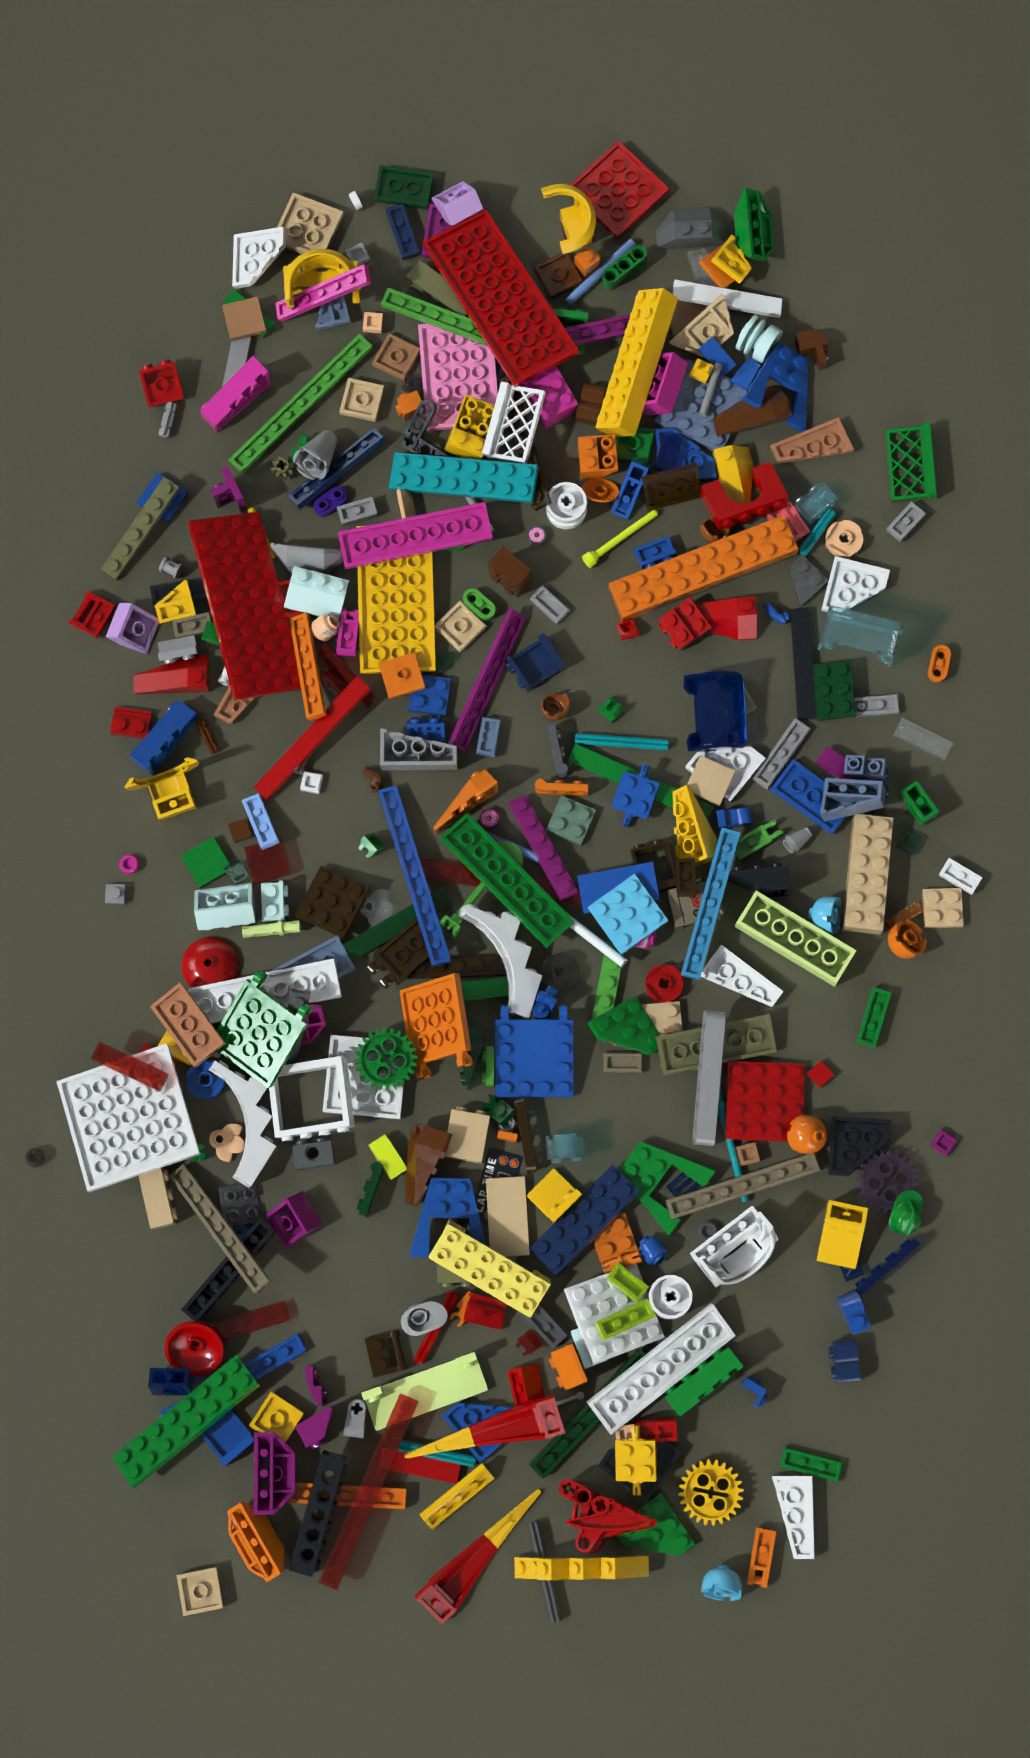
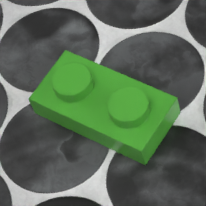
(489, 1059)

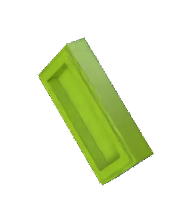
(627, 1282)

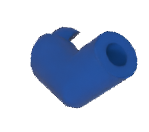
(774, 613)

